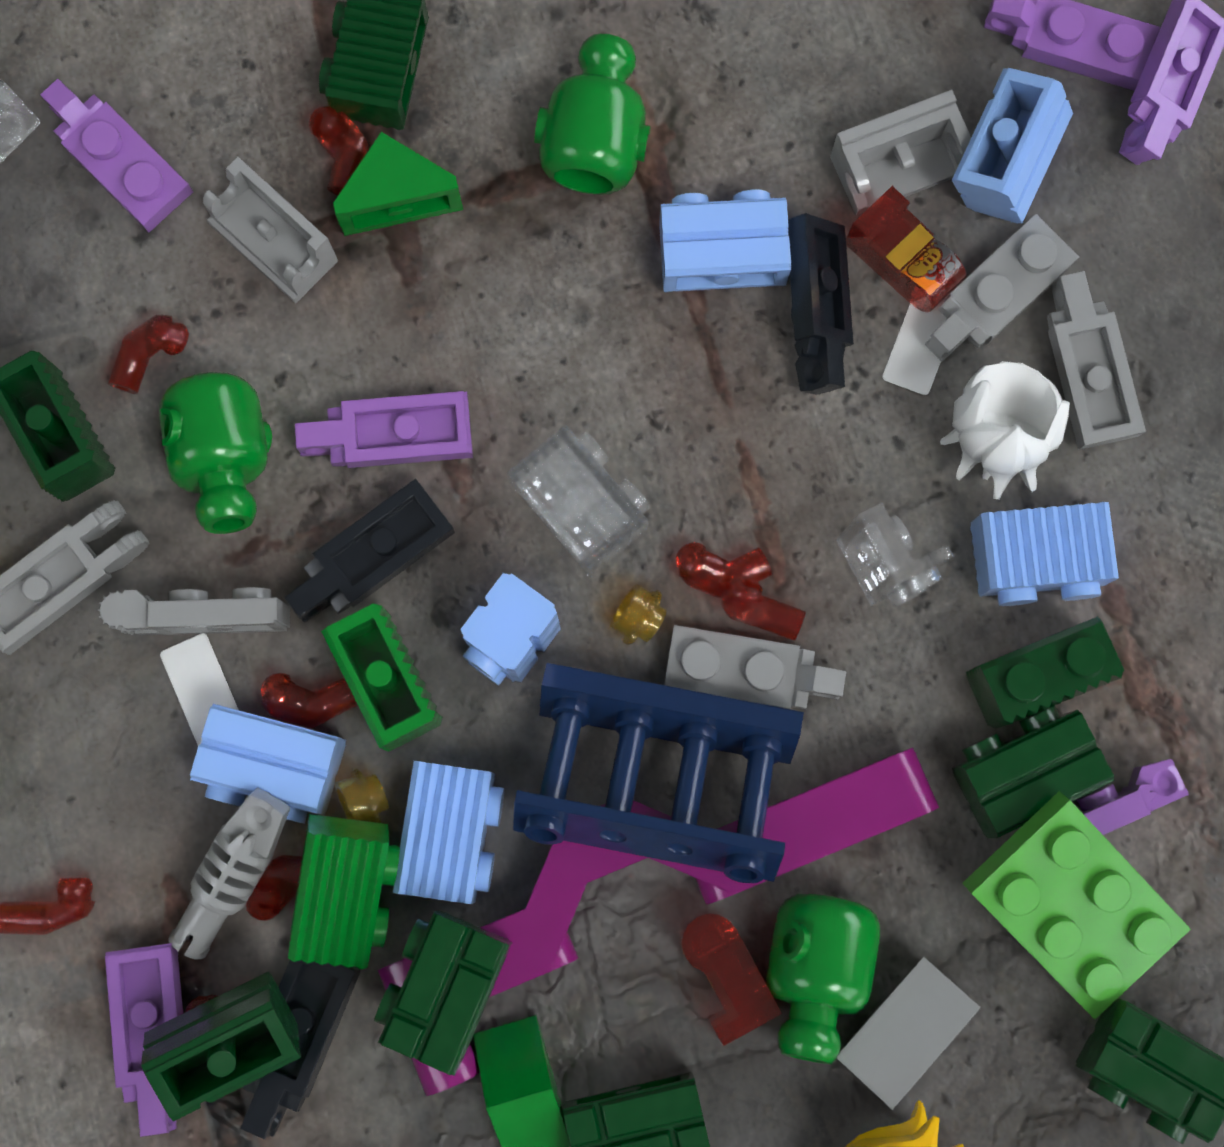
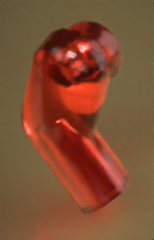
(342, 142)
(143, 343)
(713, 573)
(746, 605)
(301, 706)
(275, 888)
(46, 917)

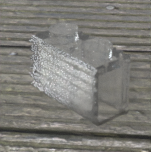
(580, 499)

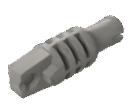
(230, 870)

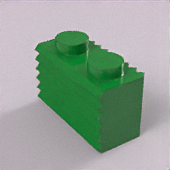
(382, 677)
(340, 892)

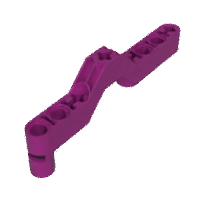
(808, 823)

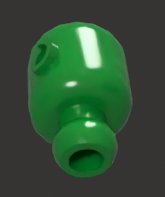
(594, 121)
(215, 446)
(823, 968)

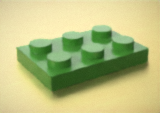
(1076, 905)

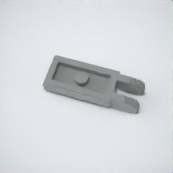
(61, 575)
(193, 613)

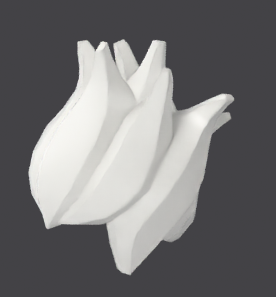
(1008, 423)

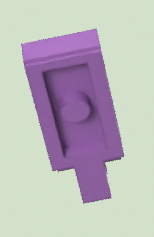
(1076, 37)
(1173, 79)
(116, 156)
(391, 431)
(1147, 790)
(141, 996)

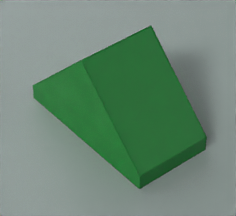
(394, 188)
(520, 1085)

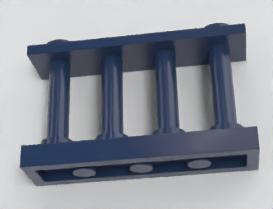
(672, 714)

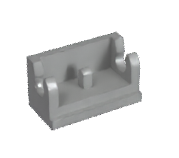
(901, 149)
(269, 232)
(908, 1032)

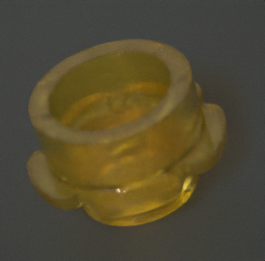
(638, 615)
(362, 797)

